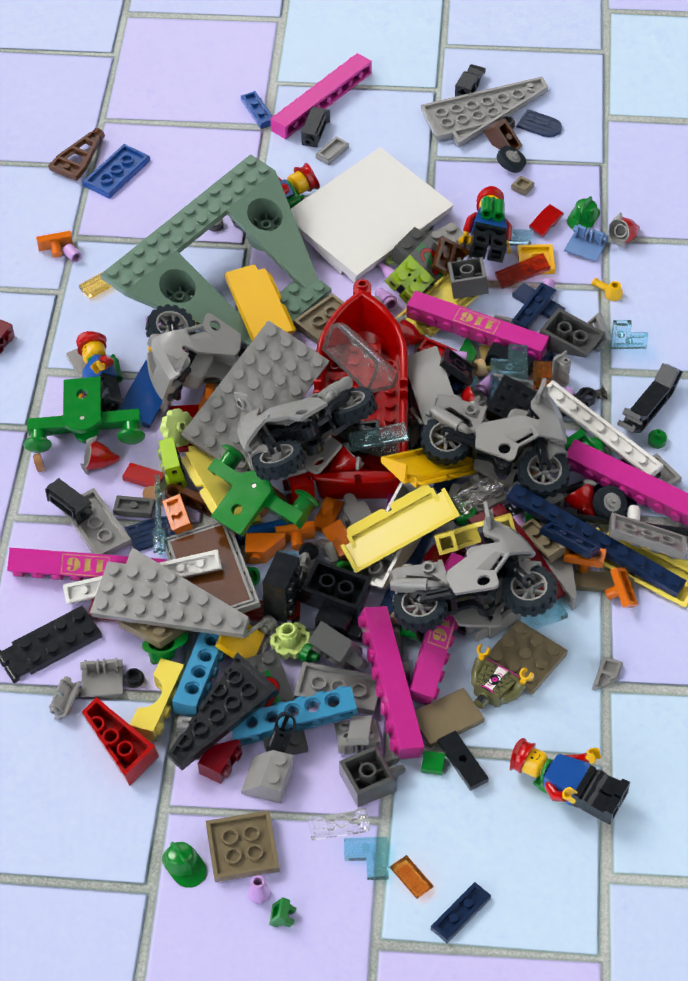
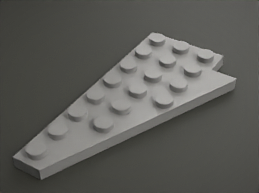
(473, 113)
(156, 596)

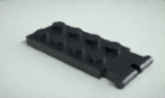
(49, 643)

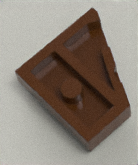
(447, 252)

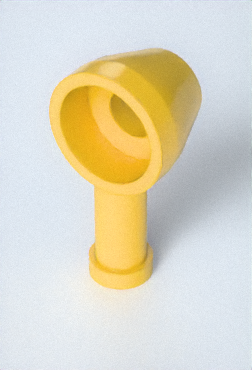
(612, 291)

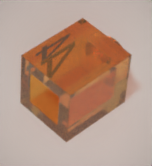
(541, 370)

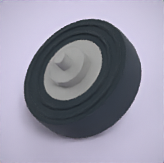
(511, 159)
(609, 500)

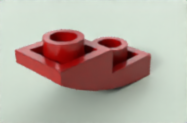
(545, 220)

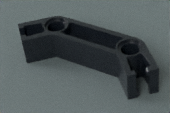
(651, 400)

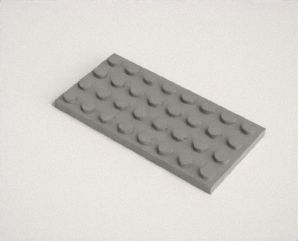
(272, 372)

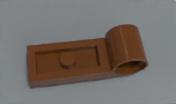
(190, 497)

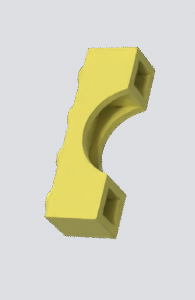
(466, 535)
(150, 719)

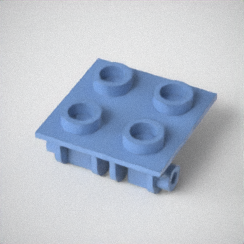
(586, 243)

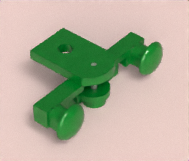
(83, 418)
(253, 495)

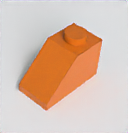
(263, 546)

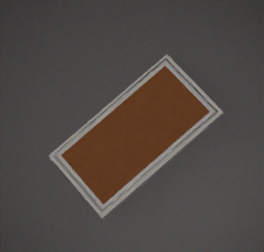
(231, 583)

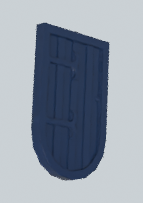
(540, 124)
(141, 532)

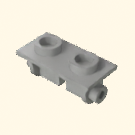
(561, 369)
(61, 705)

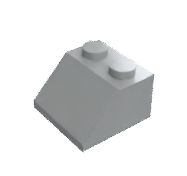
(269, 776)

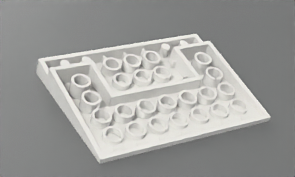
(367, 212)

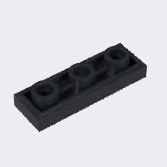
(456, 752)

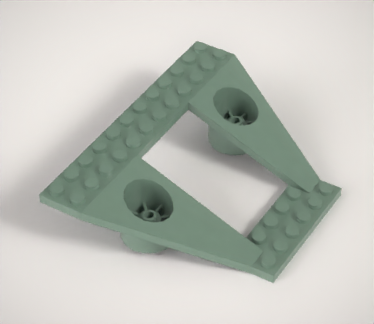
(258, 205)

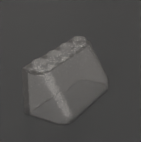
(359, 359)

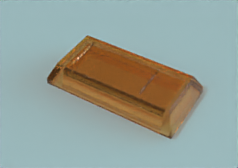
(411, 876)

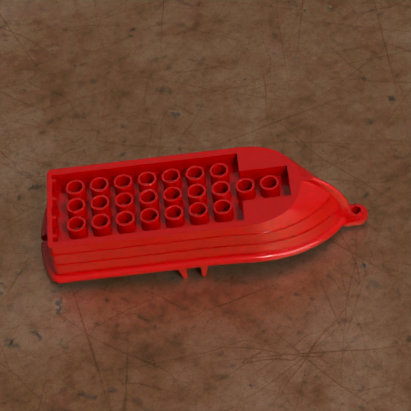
(382, 331)

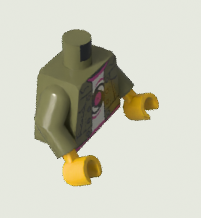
(495, 683)

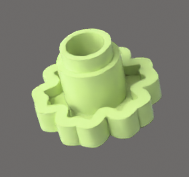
(174, 425)
(289, 640)

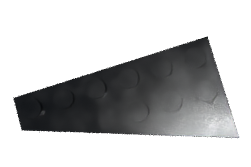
(225, 707)

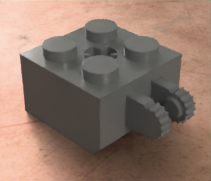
(468, 277)
(337, 648)
(369, 775)

